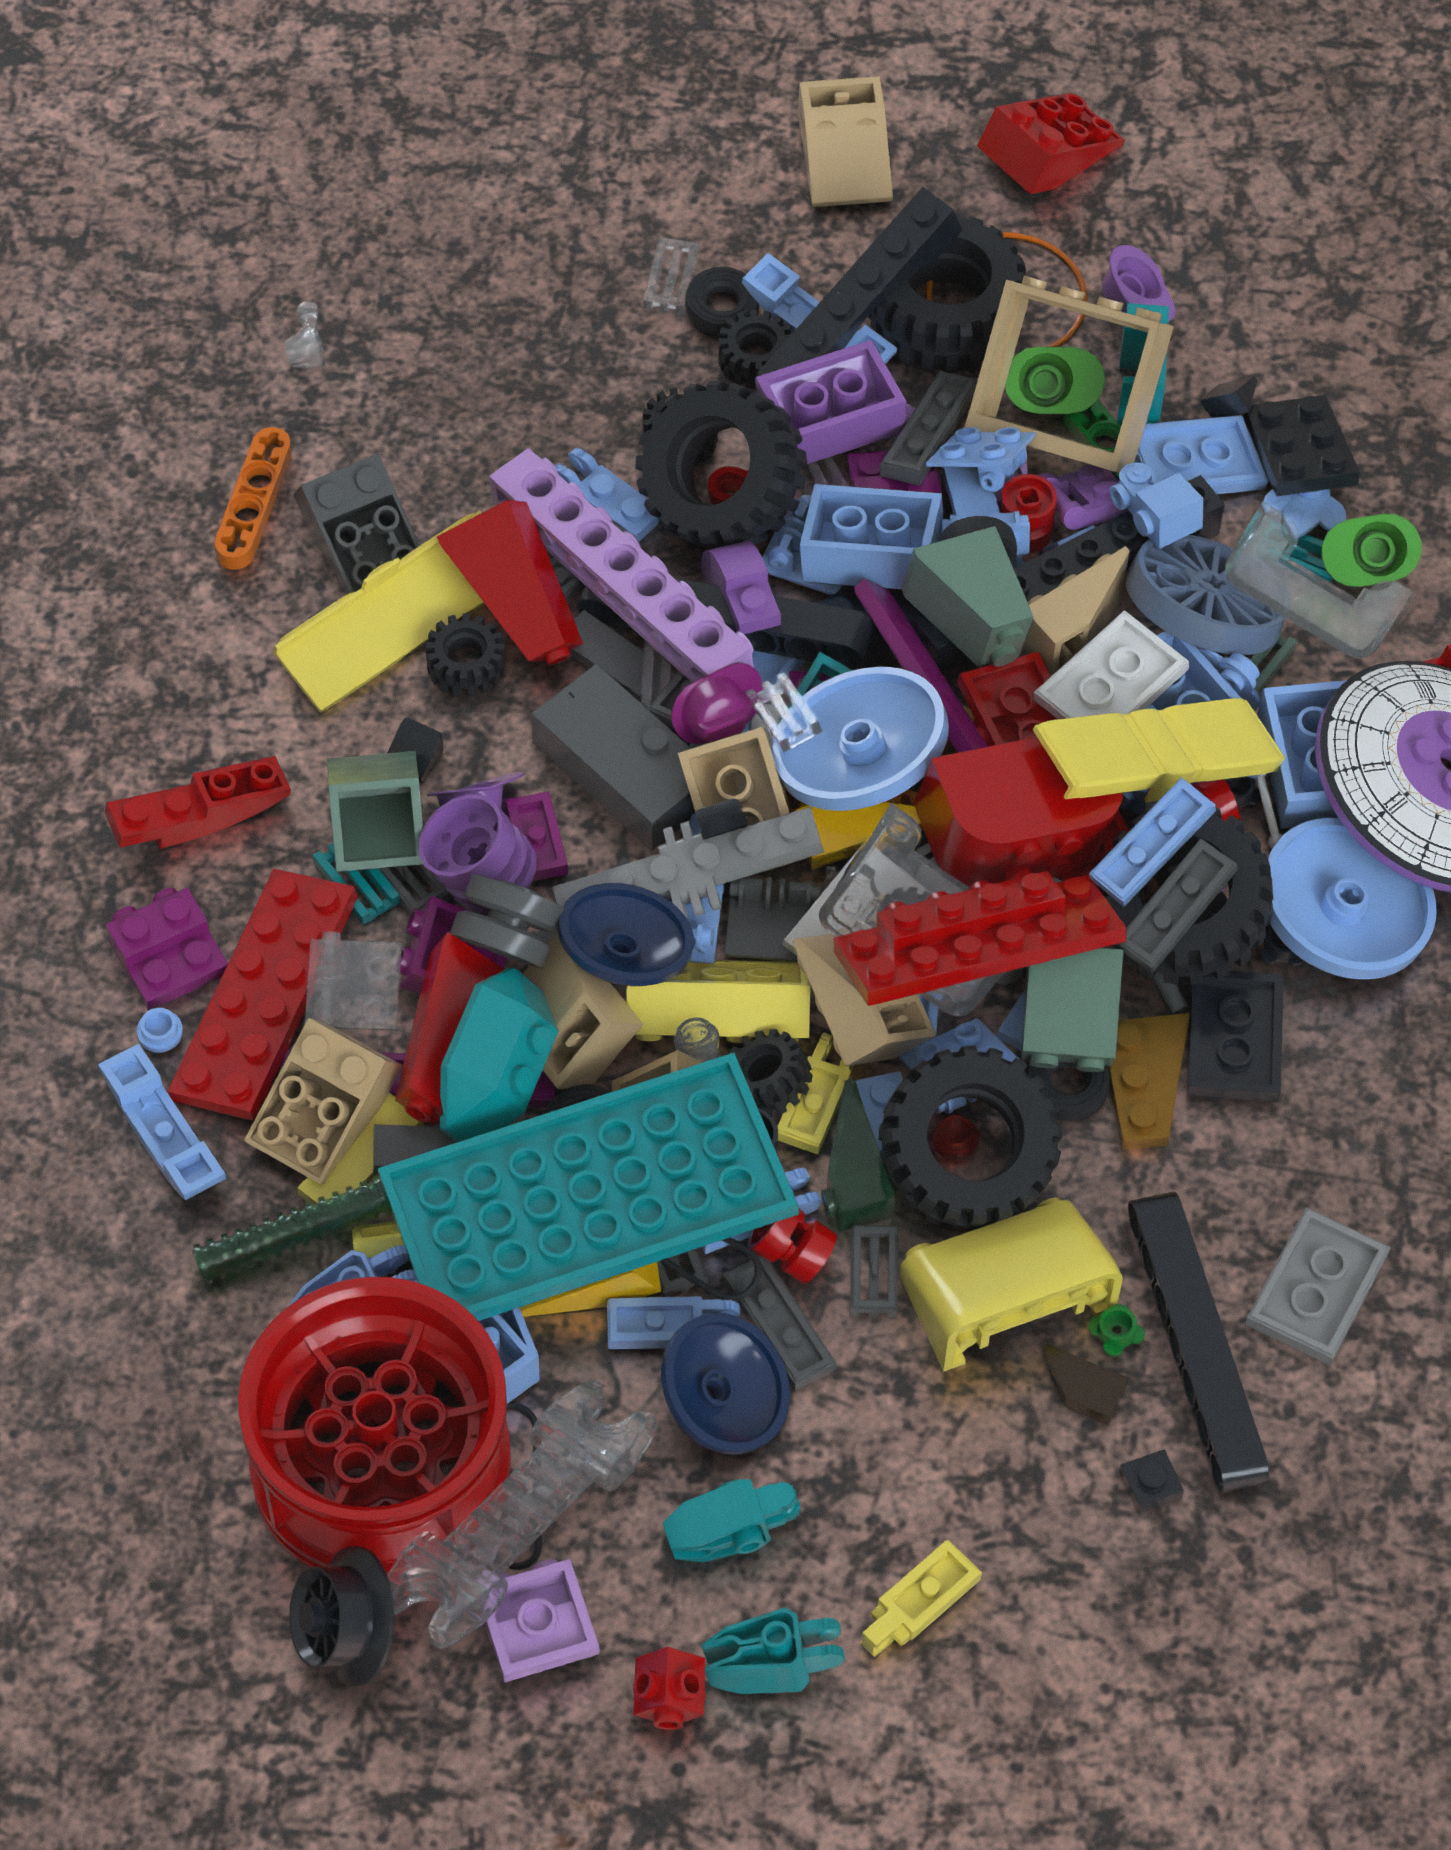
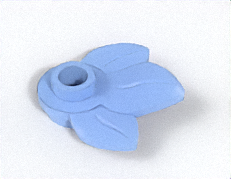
(1309, 509)
(1239, 674)

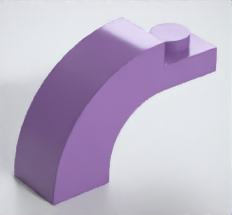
(744, 584)

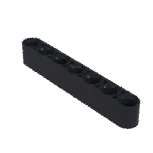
(803, 630)
(1198, 1343)

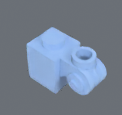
(1158, 510)

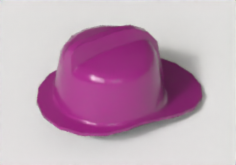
(716, 704)

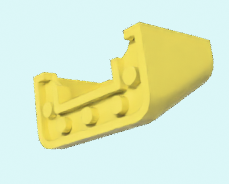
(1008, 1277)

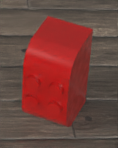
(1007, 813)

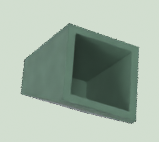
(971, 595)
(375, 810)
(1073, 1010)

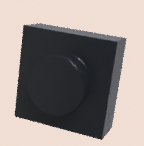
(1151, 1481)

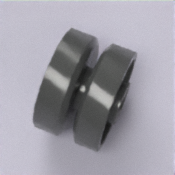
(508, 917)

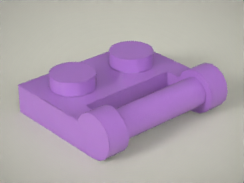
(1092, 496)

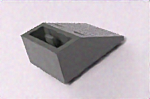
(356, 520)

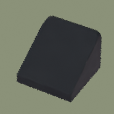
(1230, 398)
(421, 739)
(721, 818)

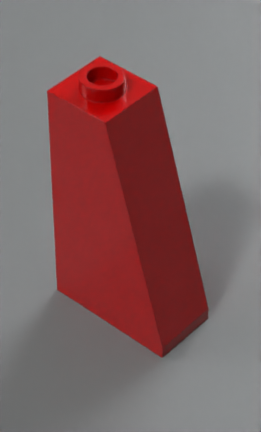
(515, 579)
(445, 991)

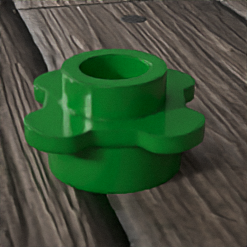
(1120, 1317)

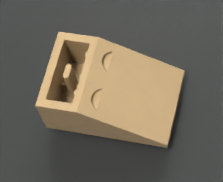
(845, 141)
(1076, 610)
(589, 1016)
(859, 1030)
(322, 1100)

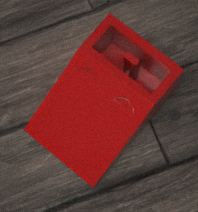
(1047, 140)

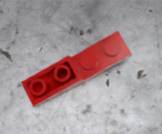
(205, 806)

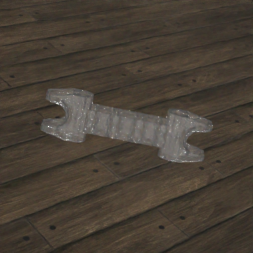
(468, 1564)

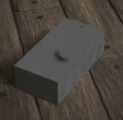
(616, 754)

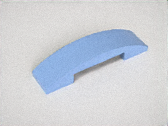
(778, 292)
(159, 1124)

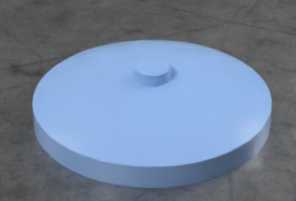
(873, 741)
(1344, 905)

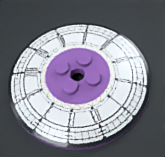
(1384, 767)

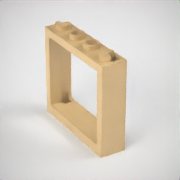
(1002, 349)

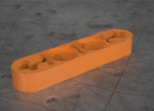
(247, 496)

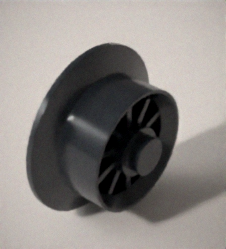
(344, 1616)

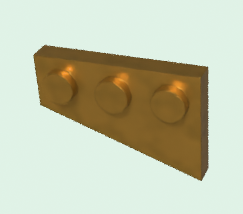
(1147, 1078)

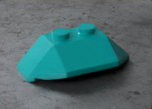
(495, 1055)

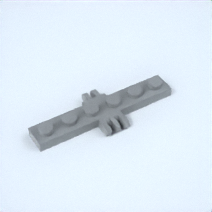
(695, 866)

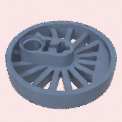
(1191, 598)

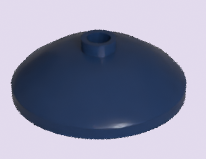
(625, 934)
(740, 1371)

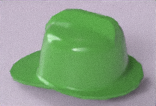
(1055, 380)
(1371, 550)

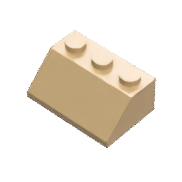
(737, 769)

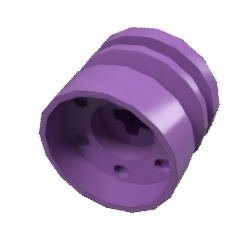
(475, 838)

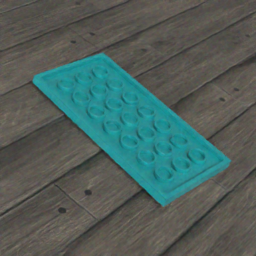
(590, 1190)

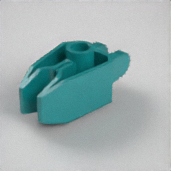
(729, 1520)
(771, 1653)

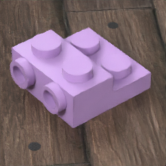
(541, 1621)

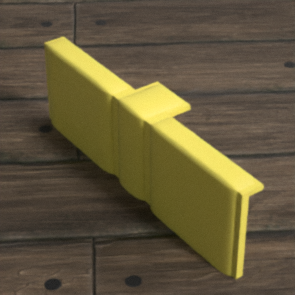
(377, 623)
(1158, 748)

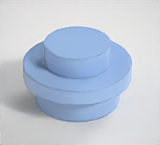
(159, 1030)

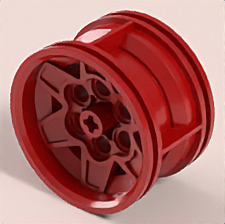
(311, 1357)

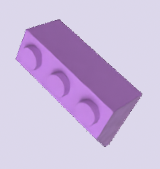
(838, 400)

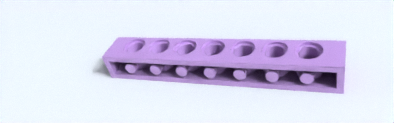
(620, 571)

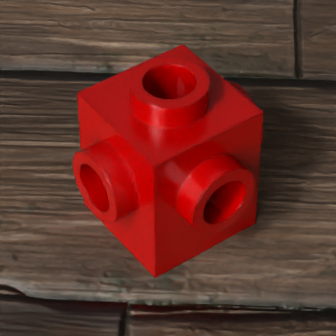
(669, 1687)

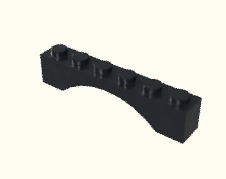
(903, 248)

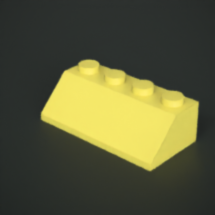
(730, 995)

